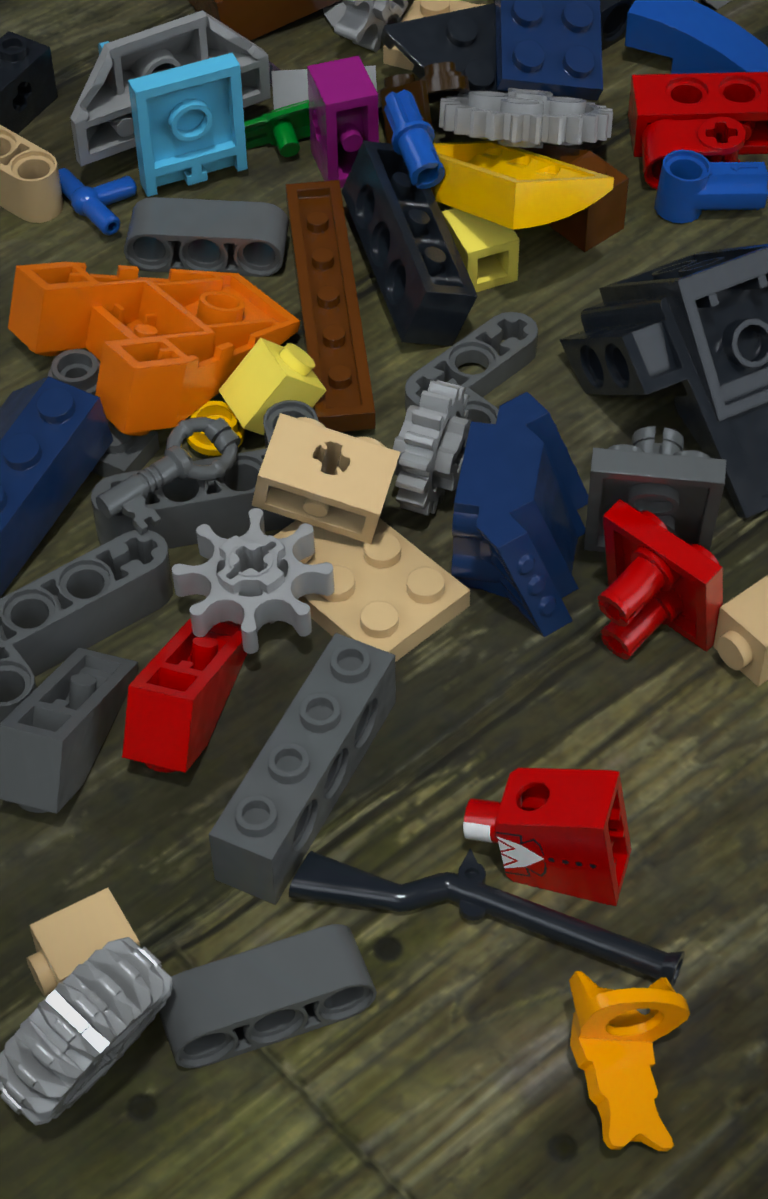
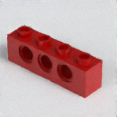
(701, 96)

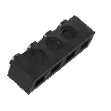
(408, 248)

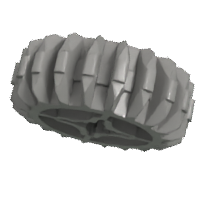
(82, 1029)

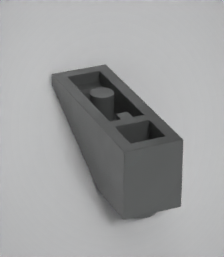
(60, 730)

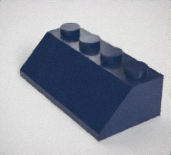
(47, 451)

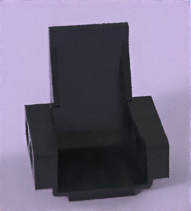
(695, 325)

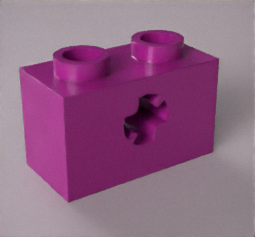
(340, 114)

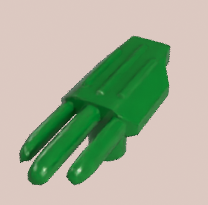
(280, 128)

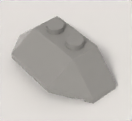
(104, 114)

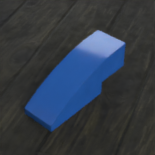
(693, 37)

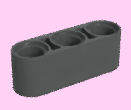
(207, 236)
(266, 996)

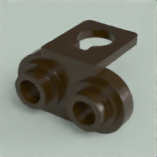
(439, 82)

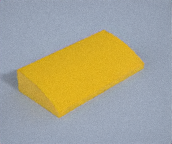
(514, 184)

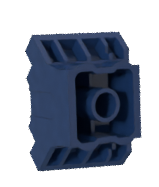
(519, 513)

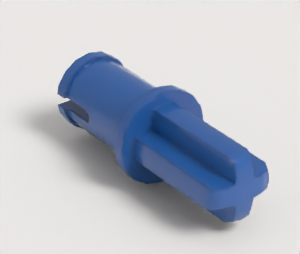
(413, 140)

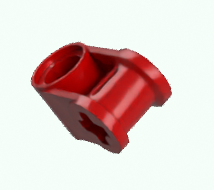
(695, 135)

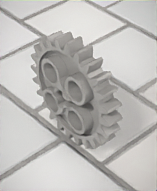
(525, 118)

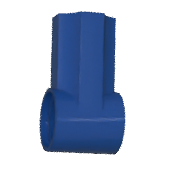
(694, 184)

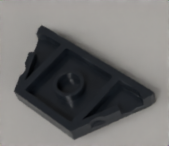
(454, 36)

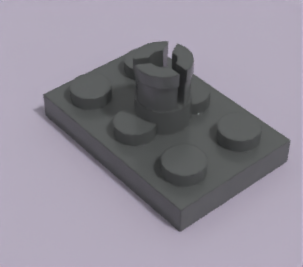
(660, 478)

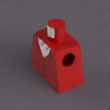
(558, 831)

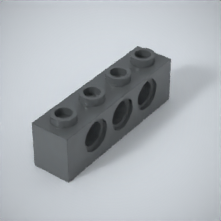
(303, 769)

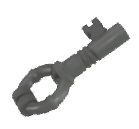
(177, 463)

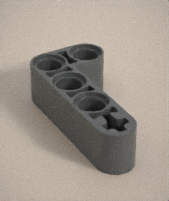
(215, 502)
(79, 608)

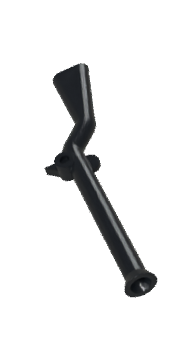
(339, 883)

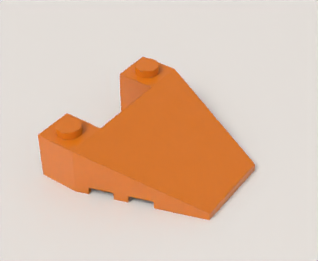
(157, 339)

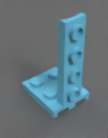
(188, 121)

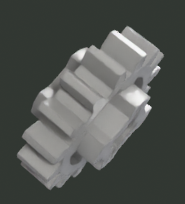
(431, 447)

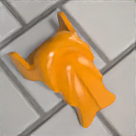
(617, 1055)

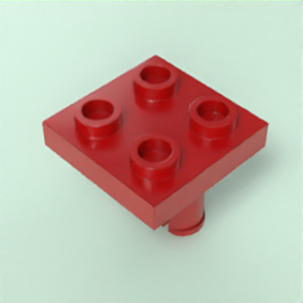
(656, 582)

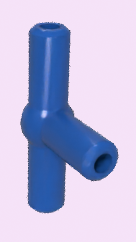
(93, 201)

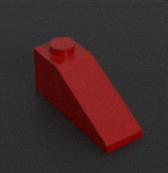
(181, 697)

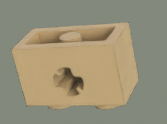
(296, 485)

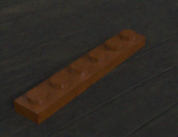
(330, 305)

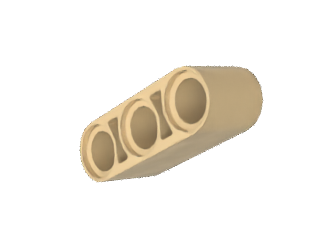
(28, 179)

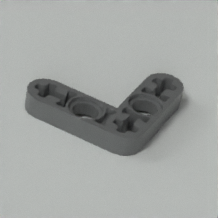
(483, 348)

